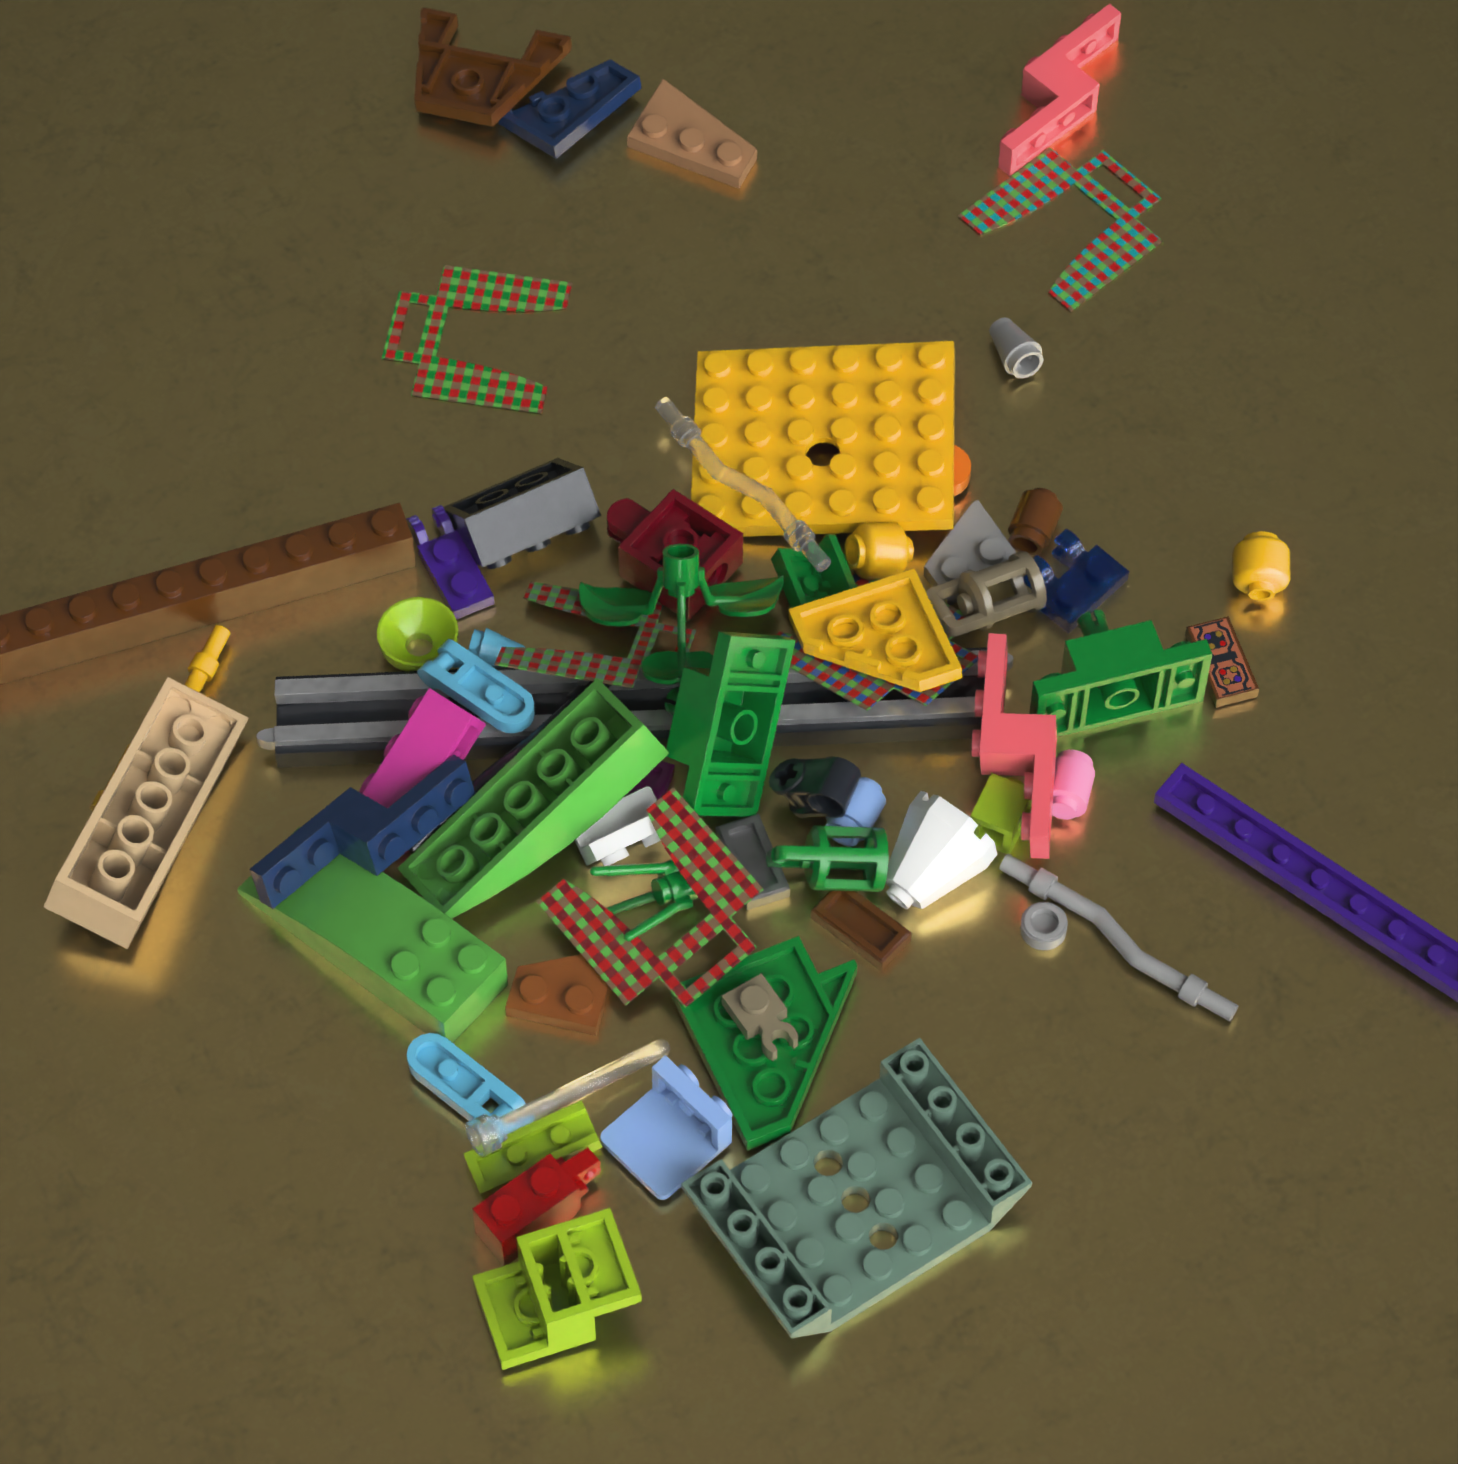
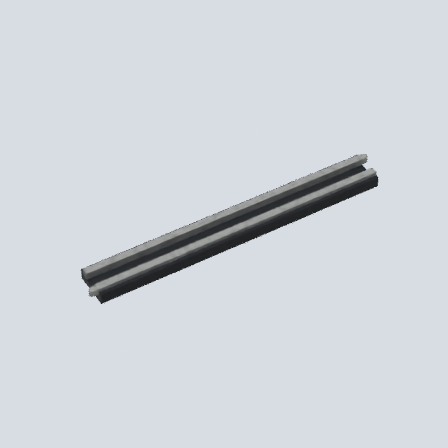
(357, 714)

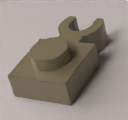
(759, 1011)

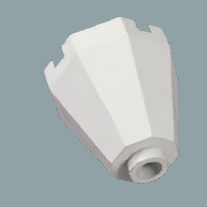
(935, 852)

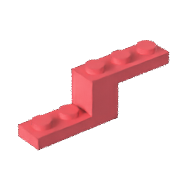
(1059, 89)
(1016, 745)

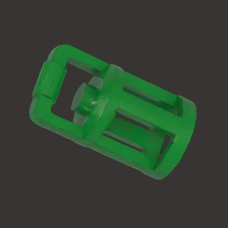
(819, 857)

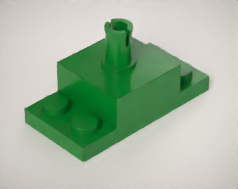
(1120, 676)
(729, 722)

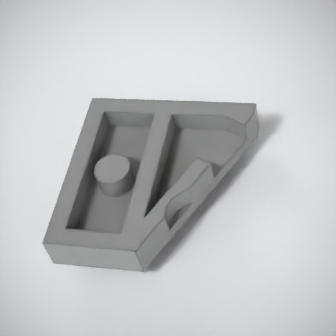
(969, 546)

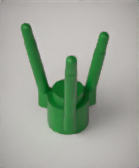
(667, 889)

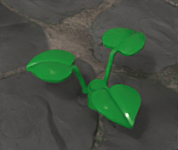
(681, 577)

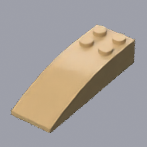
(145, 813)

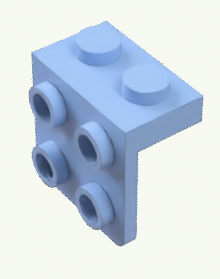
(669, 1130)

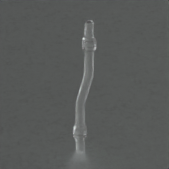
(796, 531)

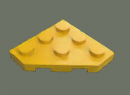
(881, 632)

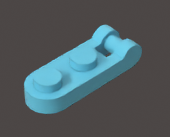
(479, 688)
(458, 1077)

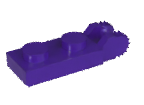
(451, 566)

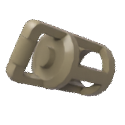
(976, 600)

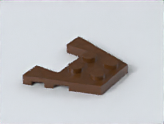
(477, 83)

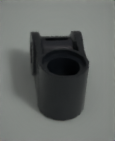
(816, 785)

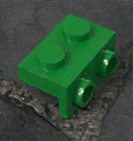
(804, 582)

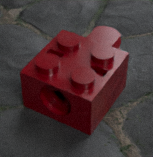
(673, 521)

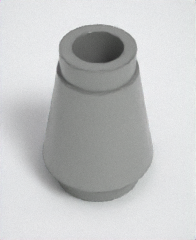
(1016, 349)

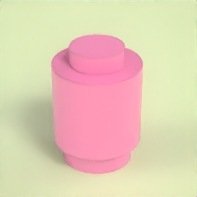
(1072, 784)

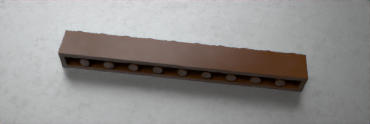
(204, 592)

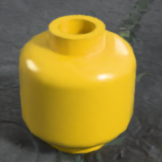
(878, 550)
(1261, 565)

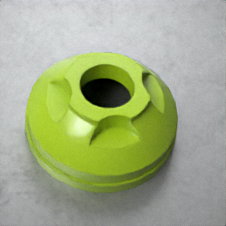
(414, 620)

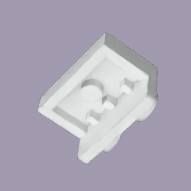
(619, 828)

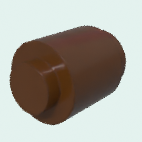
(1034, 520)

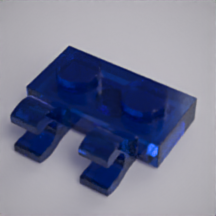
(1084, 586)

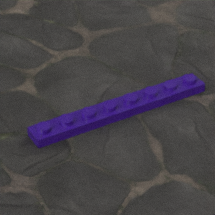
(1312, 877)

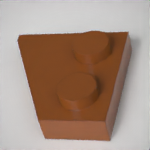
(559, 994)

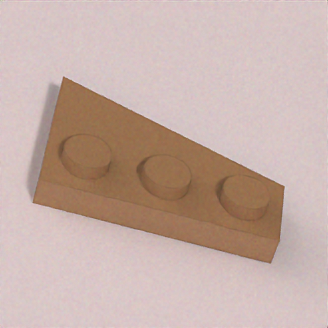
(691, 138)

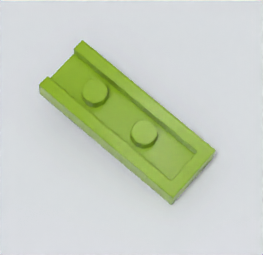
(559, 1133)

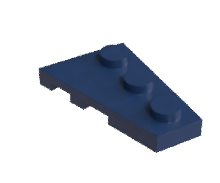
(565, 116)

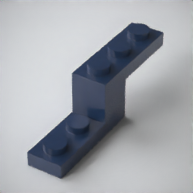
(362, 831)

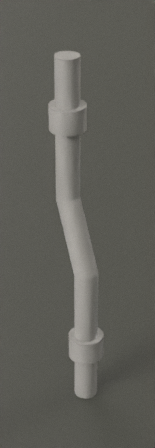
(1190, 989)

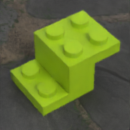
(556, 1288)

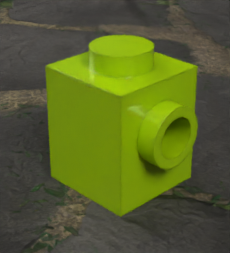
(1000, 811)

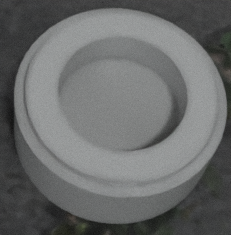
(1043, 926)

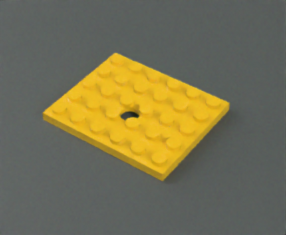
(875, 402)

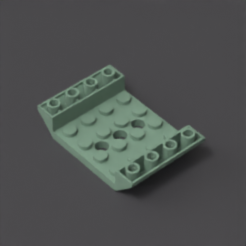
(903, 1145)

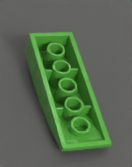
(536, 803)
(392, 945)

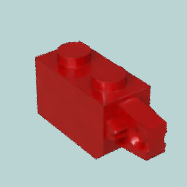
(533, 1201)

